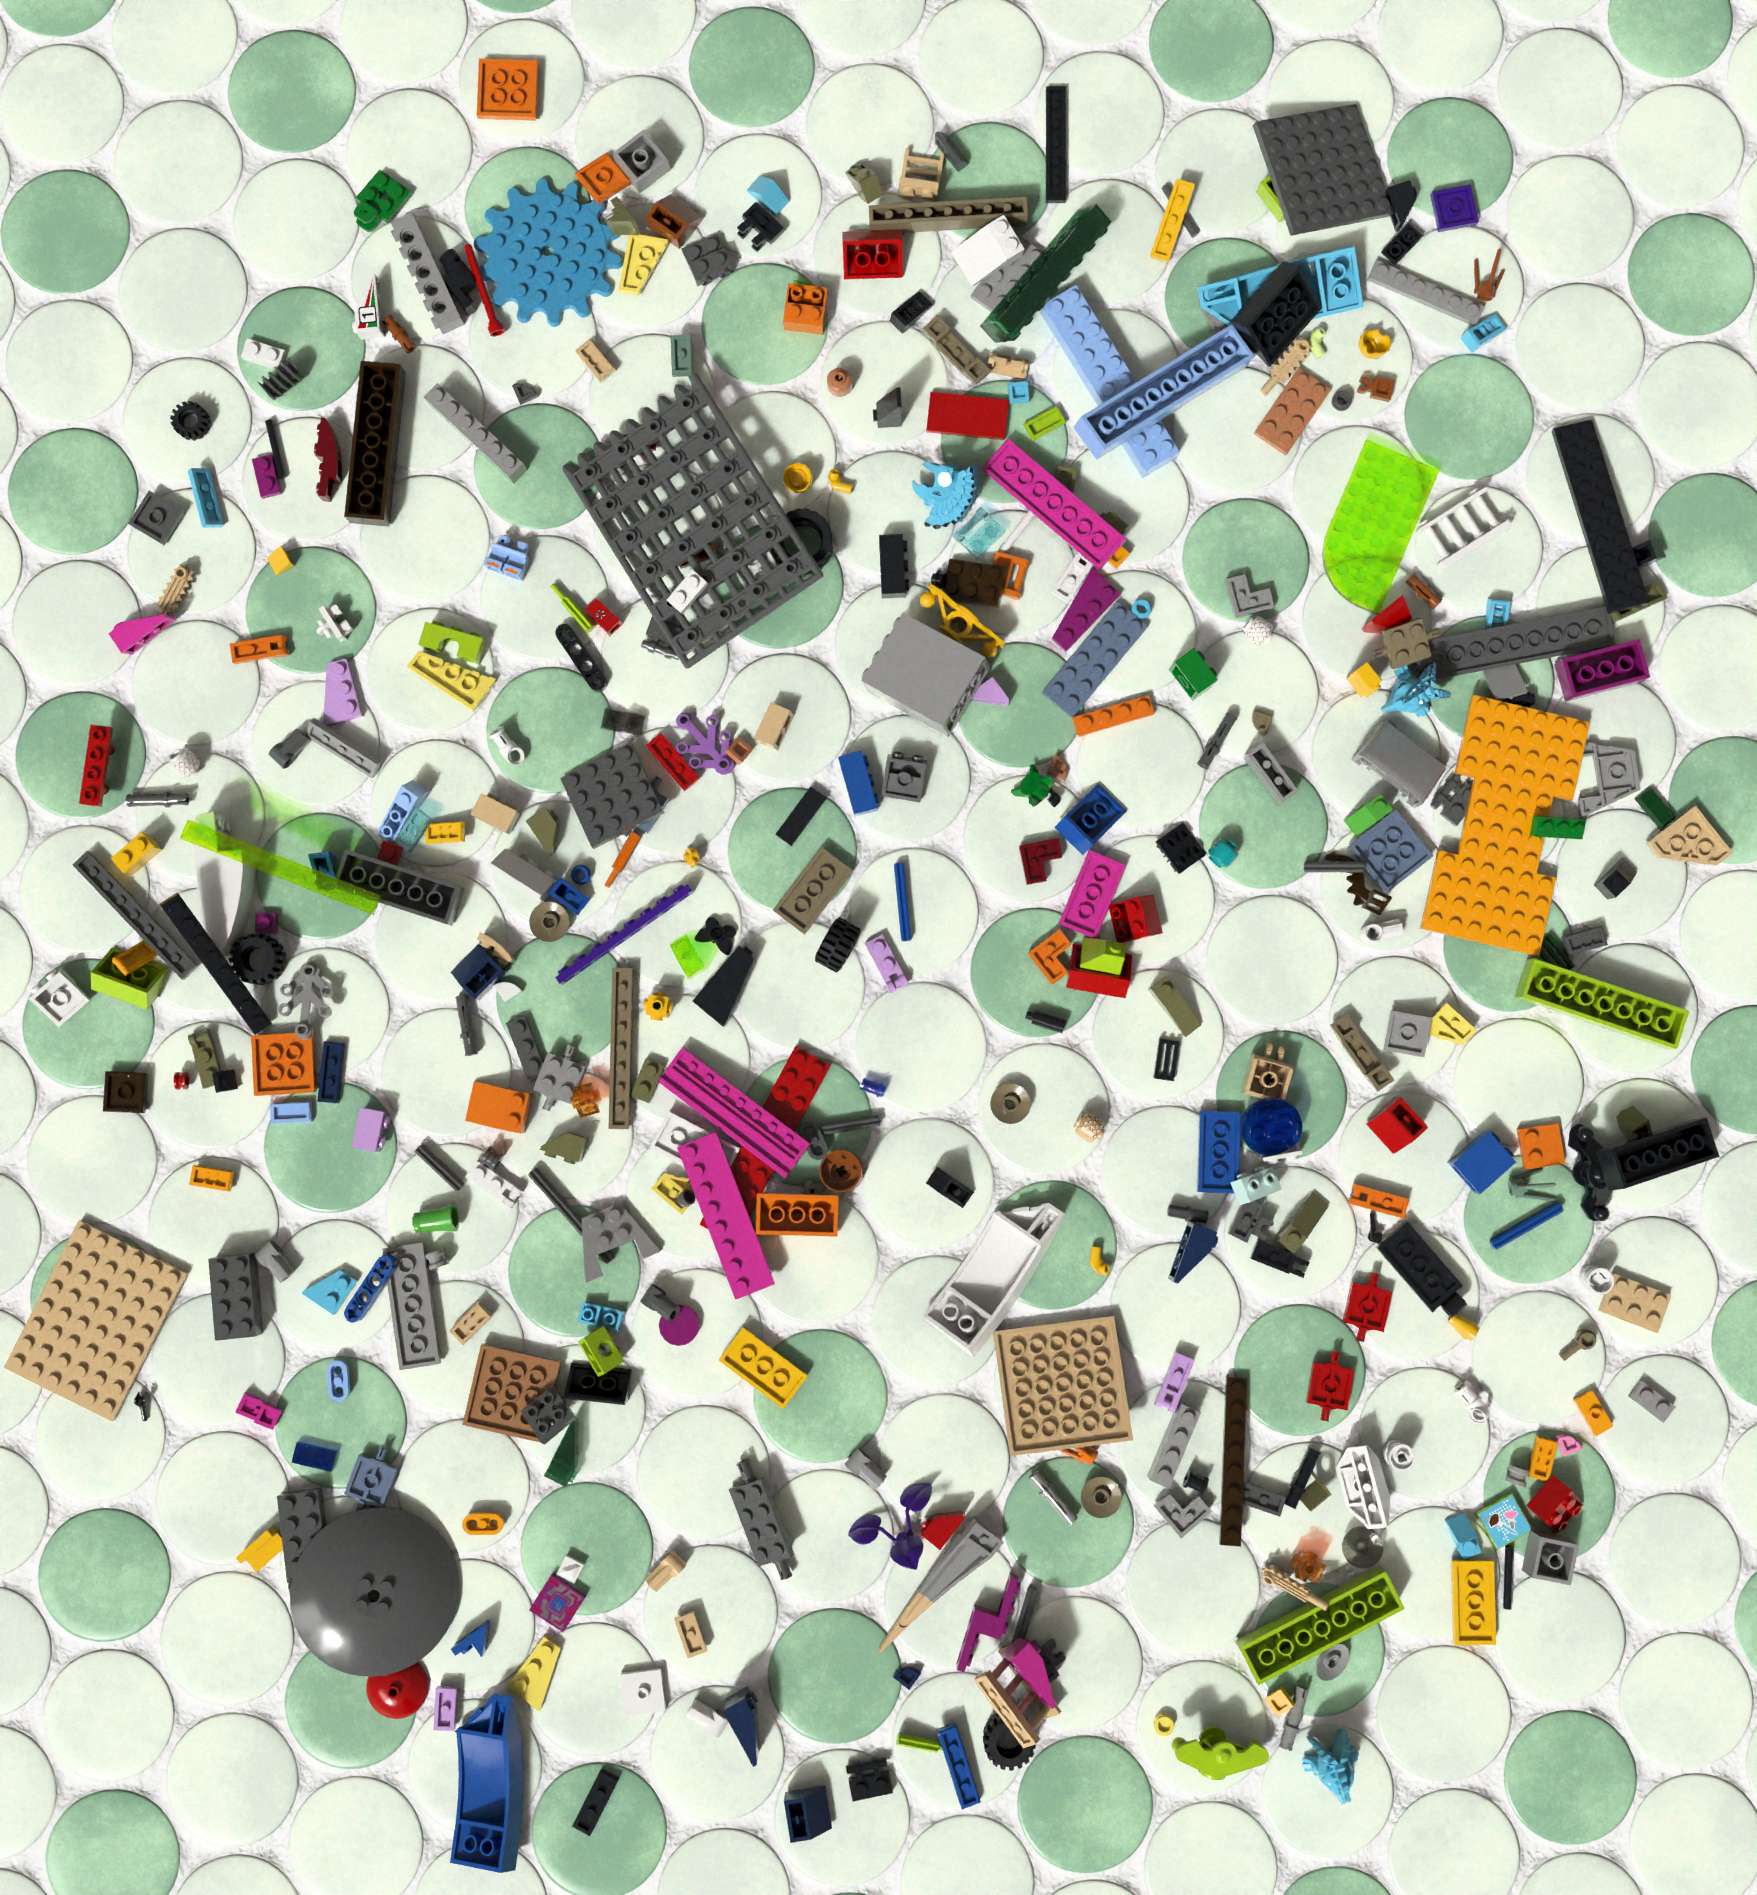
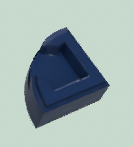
(907, 1676)

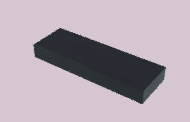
(801, 816)
(595, 1802)

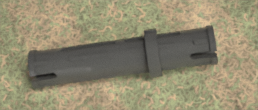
(1217, 740)
(166, 799)
(470, 1049)

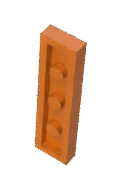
(1113, 716)

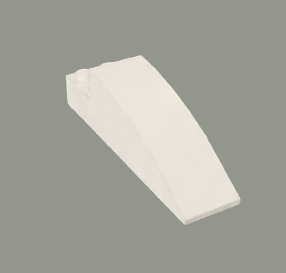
(223, 889)

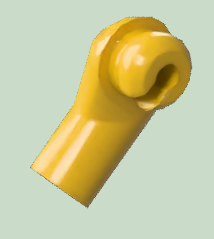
(1097, 1263)

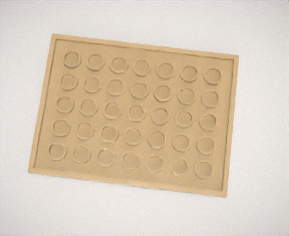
(96, 1320)

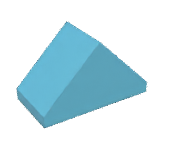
(768, 194)

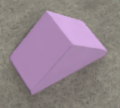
(991, 693)

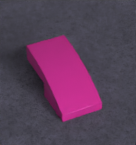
(258, 1410)

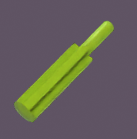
(574, 610)
(918, 1742)

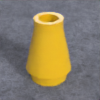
(1465, 1327)

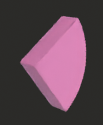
(1567, 1444)

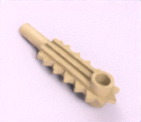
(1287, 365)
(175, 589)
(1273, 1575)

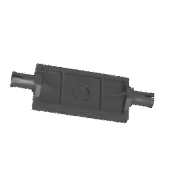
(761, 1521)

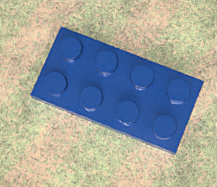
(1218, 1151)

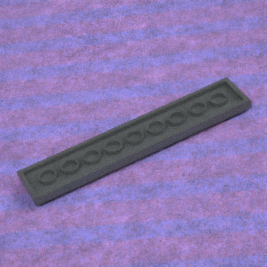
(1520, 643)

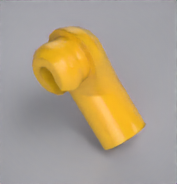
(837, 483)

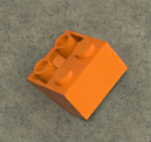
(805, 308)

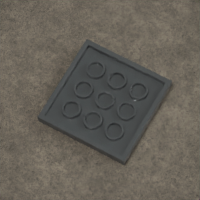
(612, 795)

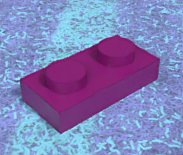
(266, 476)

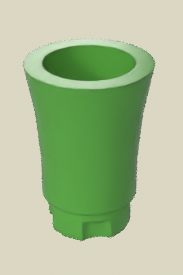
(436, 1219)

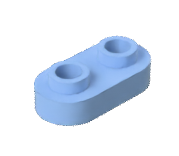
(337, 1380)

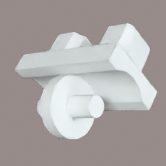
(330, 614)

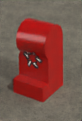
(603, 616)

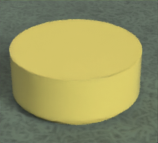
(1163, 1724)

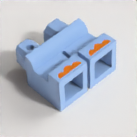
(506, 560)

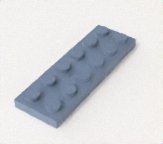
(1094, 659)

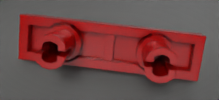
(96, 765)

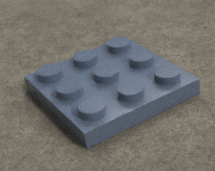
(1390, 851)

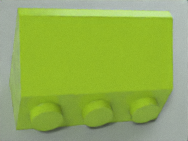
(136, 988)

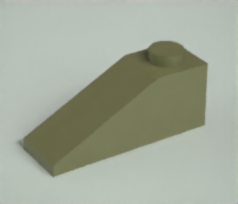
(1175, 1006)
(1301, 1223)

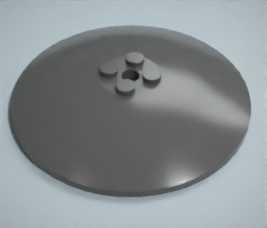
(384, 1553)

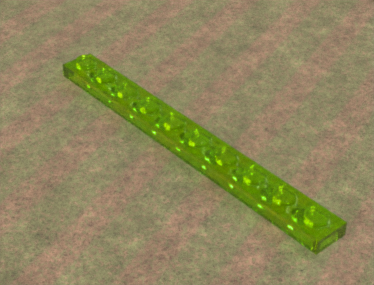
(280, 867)

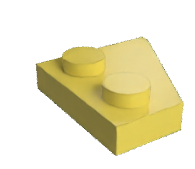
(1450, 1026)
(669, 1188)

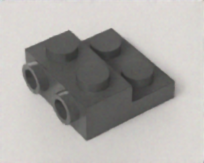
(707, 260)
(904, 777)

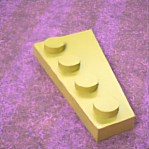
(458, 683)

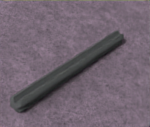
(562, 1205)

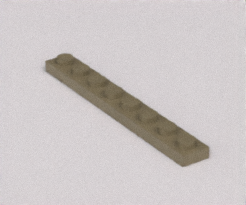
(620, 1048)

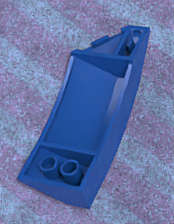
(489, 1788)

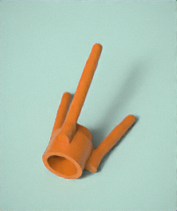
(1084, 1454)

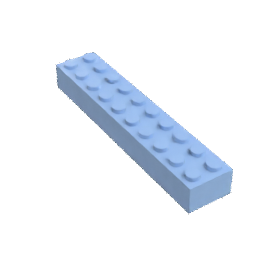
(1103, 372)
(1163, 392)

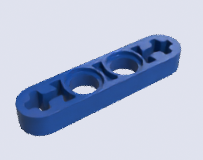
(368, 1286)

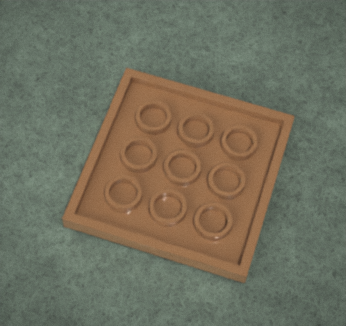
(504, 1386)

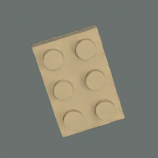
(1635, 1303)

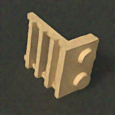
(920, 188)

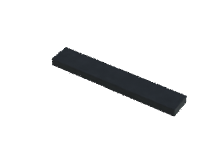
(1055, 144)

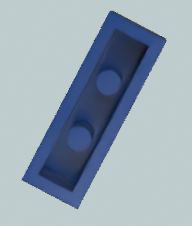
(858, 783)

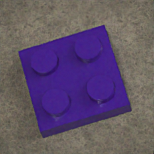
(1454, 208)

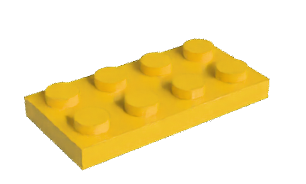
(763, 1367)
(1473, 1602)

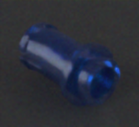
(873, 1087)

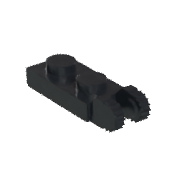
(1277, 1258)

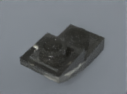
(622, 722)

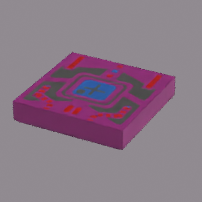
(557, 1602)

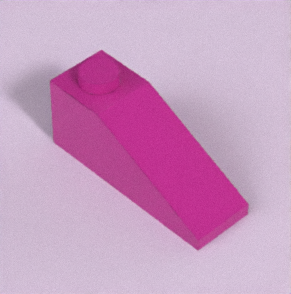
(134, 634)

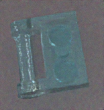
(983, 538)

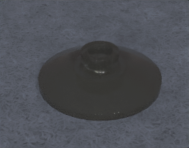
(1369, 1554)

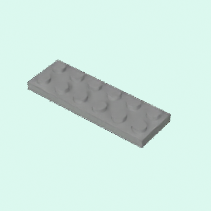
(412, 1307)

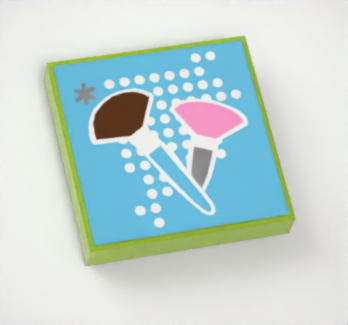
(1503, 1521)

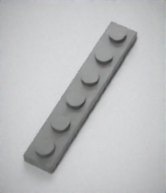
(1425, 293)

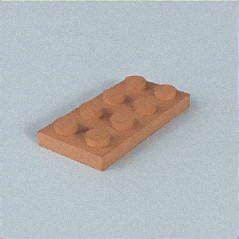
(1292, 411)

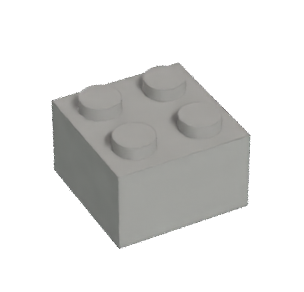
(641, 161)
(1550, 1557)

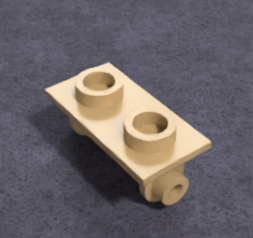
(1008, 365)

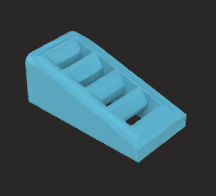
(1474, 341)
(1490, 612)

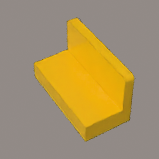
(262, 1549)

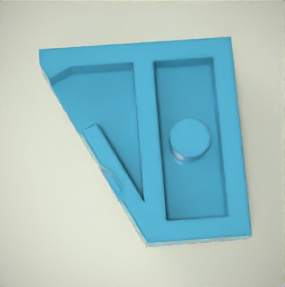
(332, 1291)

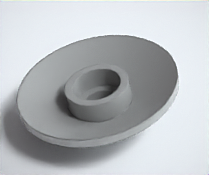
(1332, 1662)

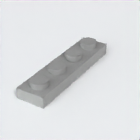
(343, 748)

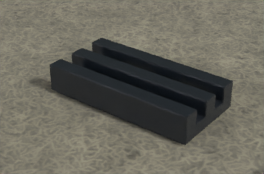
(1158, 1058)

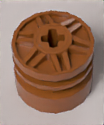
(830, 1176)

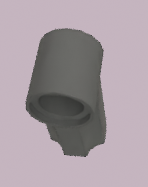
(286, 751)
(656, 1300)

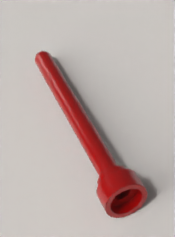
(495, 326)

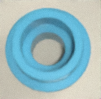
(1143, 603)

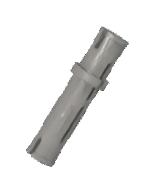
(1037, 1479)
(1291, 1726)

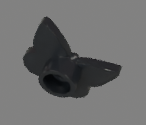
(717, 934)

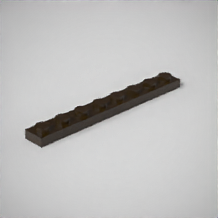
(1233, 1461)

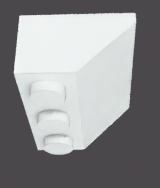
(524, 873)

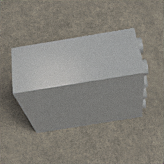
(925, 674)

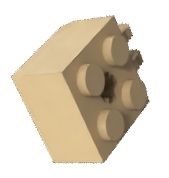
(1261, 1066)

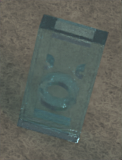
(413, 830)

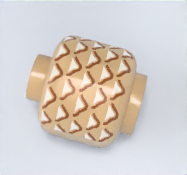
(1089, 1127)

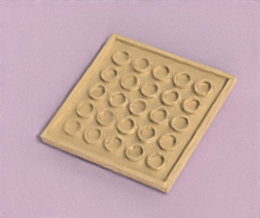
(1062, 1386)

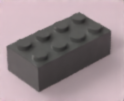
(235, 1296)

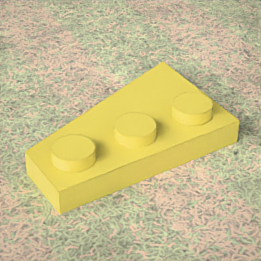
(639, 262)
(535, 1674)

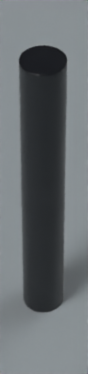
(275, 449)
(1508, 1576)

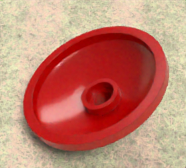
(410, 1696)

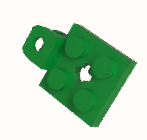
(373, 208)

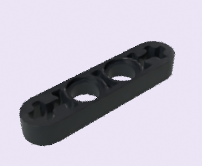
(581, 657)

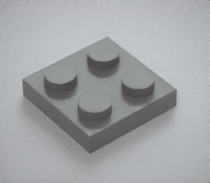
(1407, 1033)

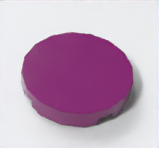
(682, 1329)

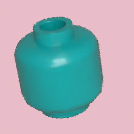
(1223, 852)

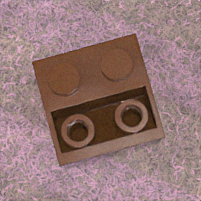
(672, 220)

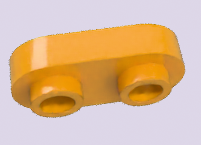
(484, 1524)

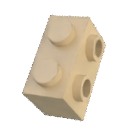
(495, 813)

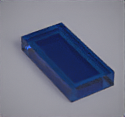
(314, 1456)

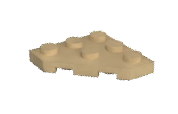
(1690, 840)

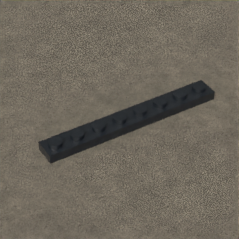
(215, 963)

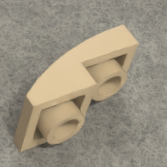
(502, 954)

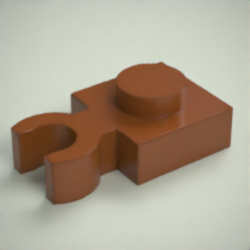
(1380, 388)

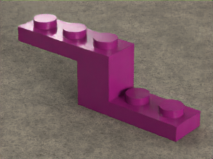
(988, 1622)

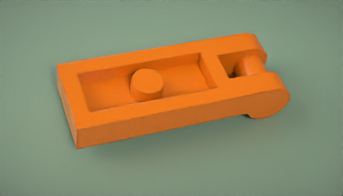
(258, 649)
(1379, 1201)

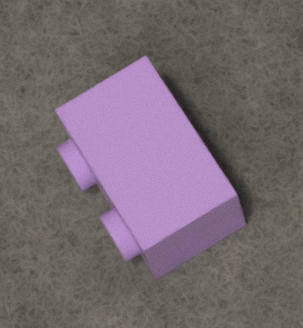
(370, 1129)

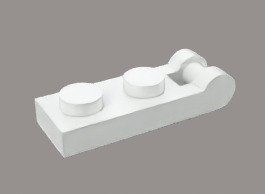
(1071, 579)
(493, 1183)

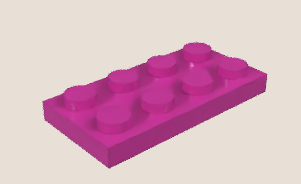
(1092, 894)

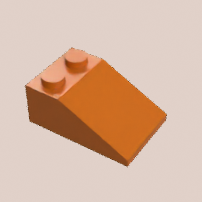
(499, 1107)

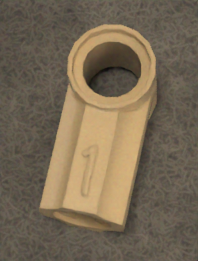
(669, 1567)

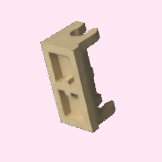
(774, 726)

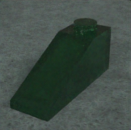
(565, 1459)

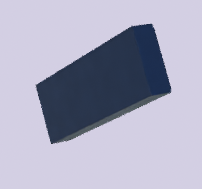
(331, 1072)

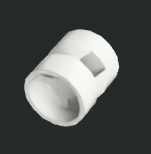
(1596, 1279)
(1398, 1455)

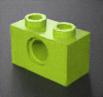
(590, 1345)

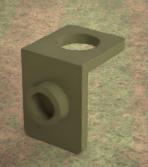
(1315, 1494)

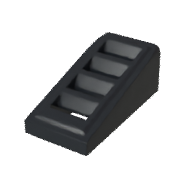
(901, 320)

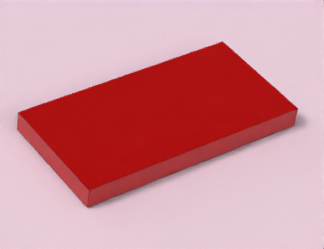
(967, 416)

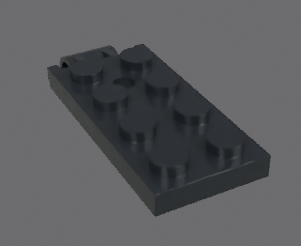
(1416, 1264)

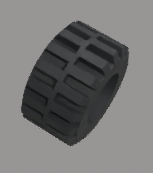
(837, 944)
(242, 954)
(999, 1755)

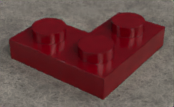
(1033, 857)

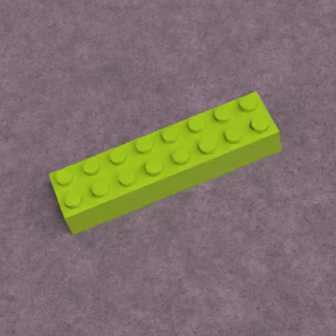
(1602, 1004)
(1313, 1630)

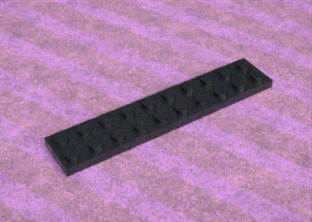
(1600, 517)

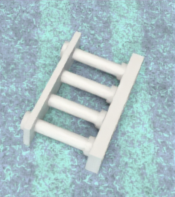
(1464, 549)

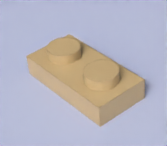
(690, 1634)

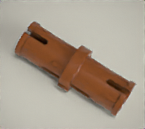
(399, 334)
(1423, 591)

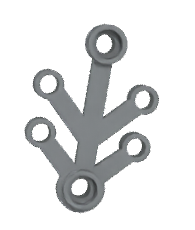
(306, 996)

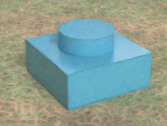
(1018, 392)

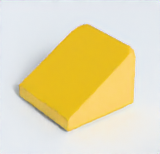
(280, 561)

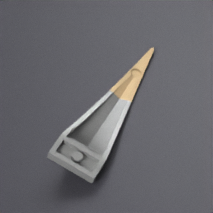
(961, 1558)

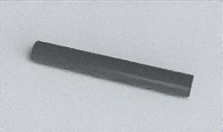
(1187, 222)

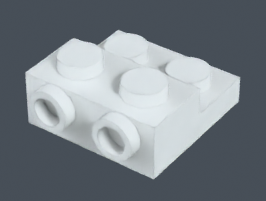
(58, 997)

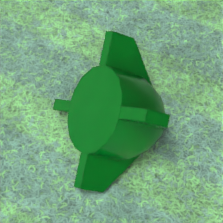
(1034, 787)

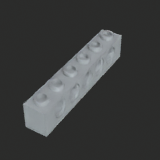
(408, 227)

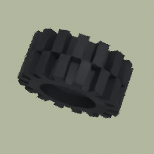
(185, 410)

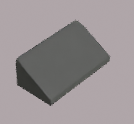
(950, 151)

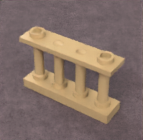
(1006, 1708)

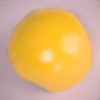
(1374, 344)
(797, 477)

